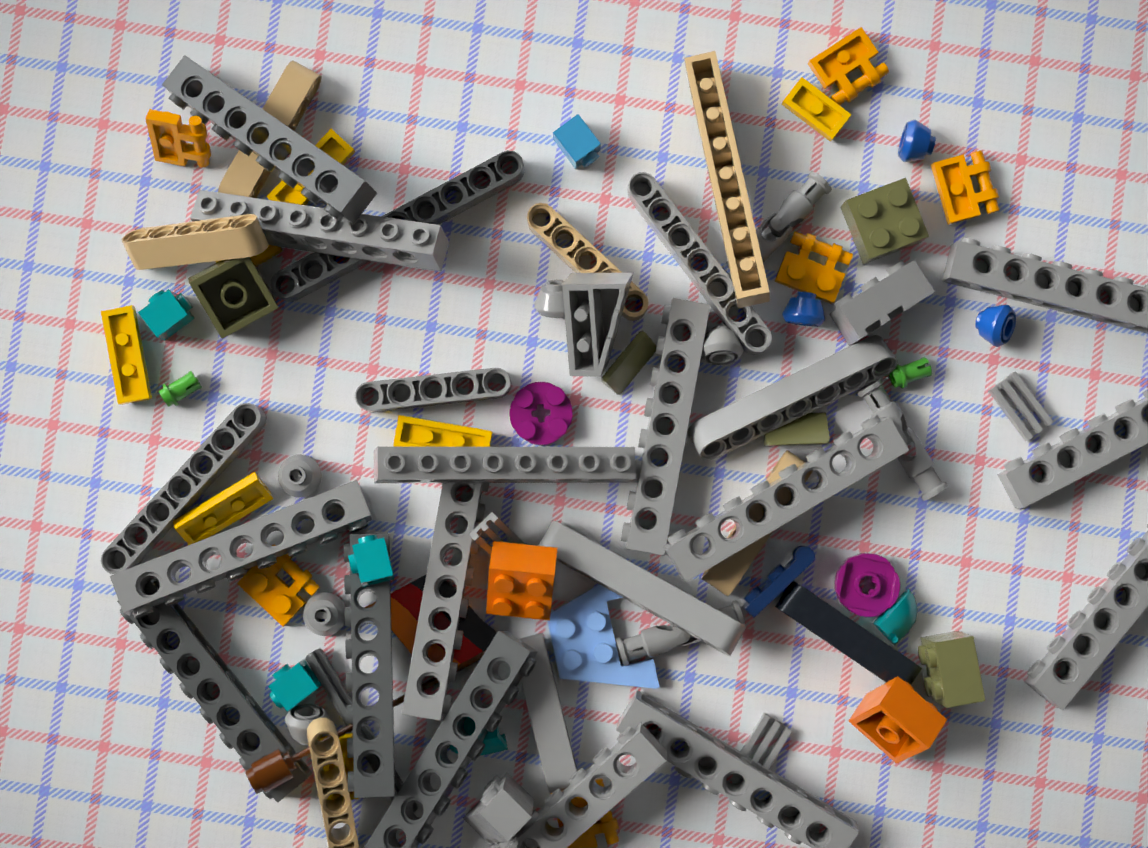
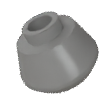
(550, 300)
(721, 346)
(303, 484)
(333, 616)
(299, 719)

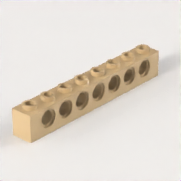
(727, 180)

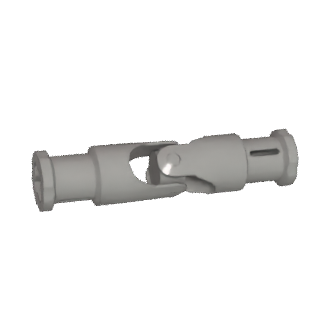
(792, 212)
(918, 466)
(663, 638)

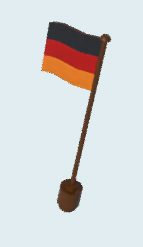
(405, 609)

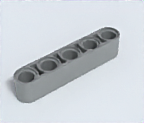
(418, 387)
(548, 719)

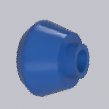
(915, 142)
(804, 310)
(996, 324)

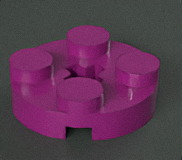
(529, 427)
(877, 599)

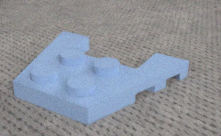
(587, 645)

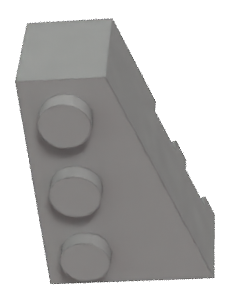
(880, 301)
(592, 318)
(501, 810)

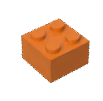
(521, 580)
(898, 720)

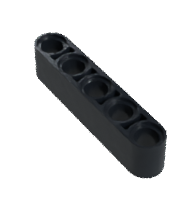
(846, 635)

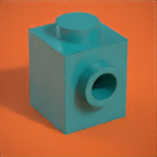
(167, 313)
(371, 561)
(293, 685)

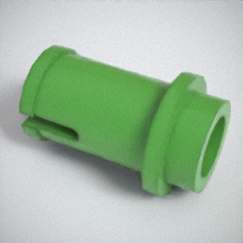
(910, 372)
(179, 389)

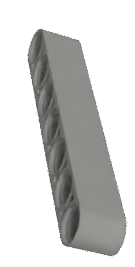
(696, 248)
(792, 397)
(170, 495)
(643, 588)

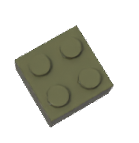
(884, 221)
(232, 294)
(951, 669)

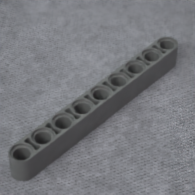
(443, 211)

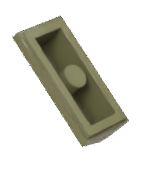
(629, 363)
(803, 431)

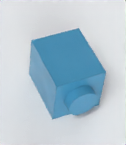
(577, 142)

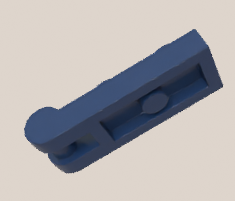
(779, 579)

